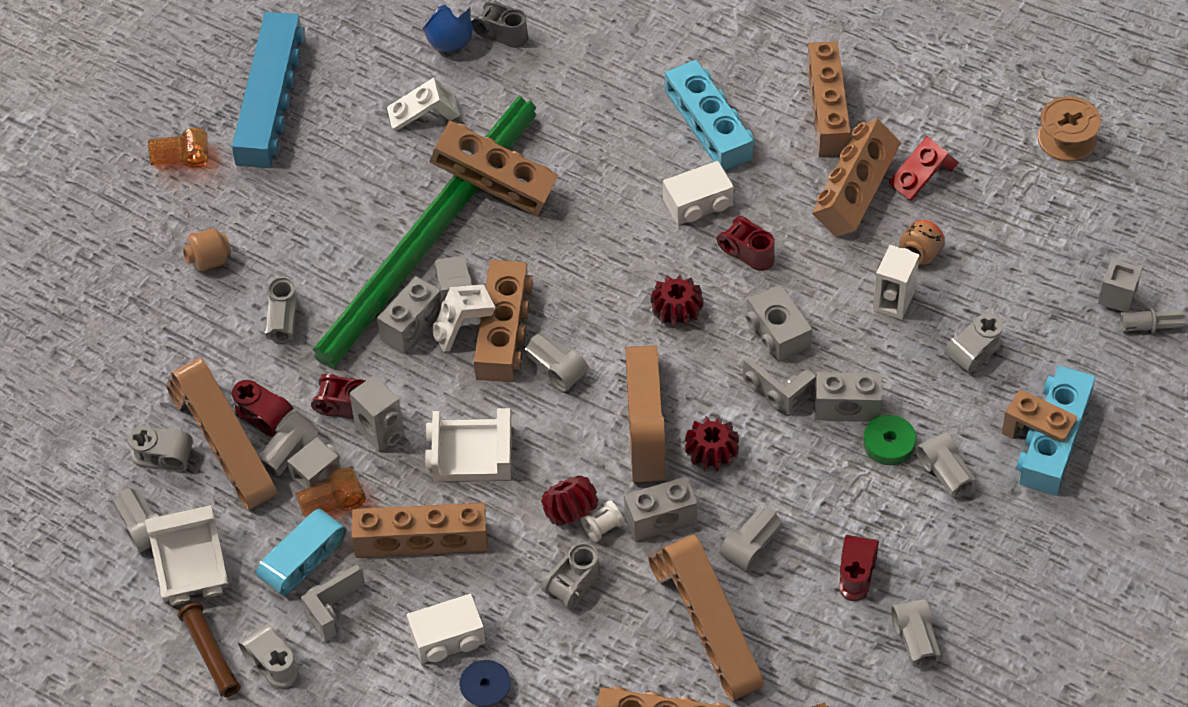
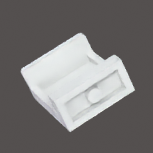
(470, 448)
(187, 555)

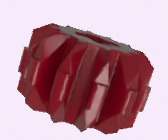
(677, 300)
(712, 443)
(569, 500)

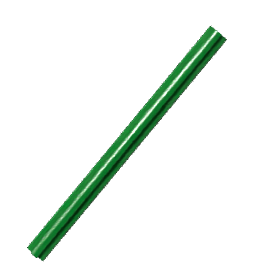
(414, 245)

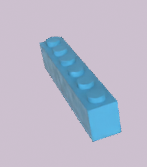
(267, 90)

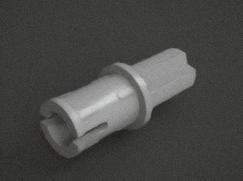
(1151, 320)

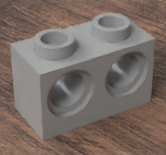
(409, 315)

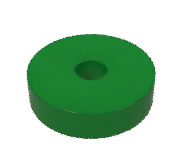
(889, 452)

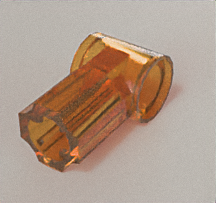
(188, 148)
(340, 492)

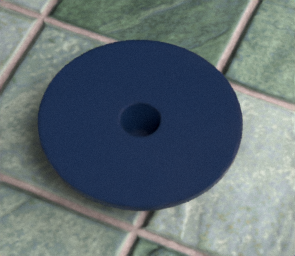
(485, 683)

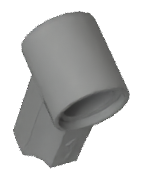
(281, 310)
(561, 366)
(292, 435)
(943, 458)
(134, 512)
(748, 544)
(915, 625)

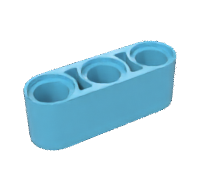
(301, 552)

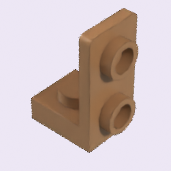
(1039, 415)

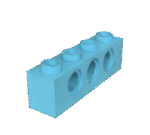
(709, 115)
(1047, 472)

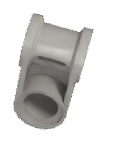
(976, 342)
(163, 449)
(568, 579)
(270, 656)

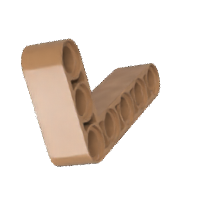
(197, 388)
(645, 414)
(710, 613)

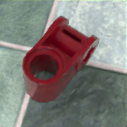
(748, 244)
(334, 398)
(259, 406)
(856, 566)

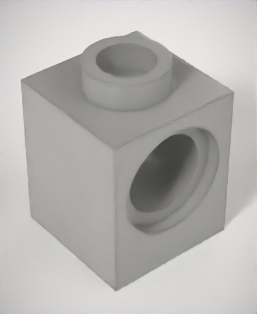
(1120, 285)
(313, 464)

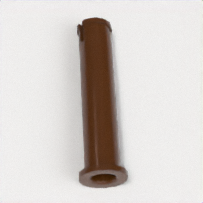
(209, 649)

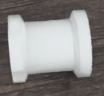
(602, 521)

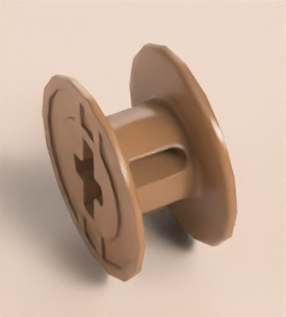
(1069, 128)

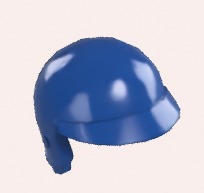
(447, 31)

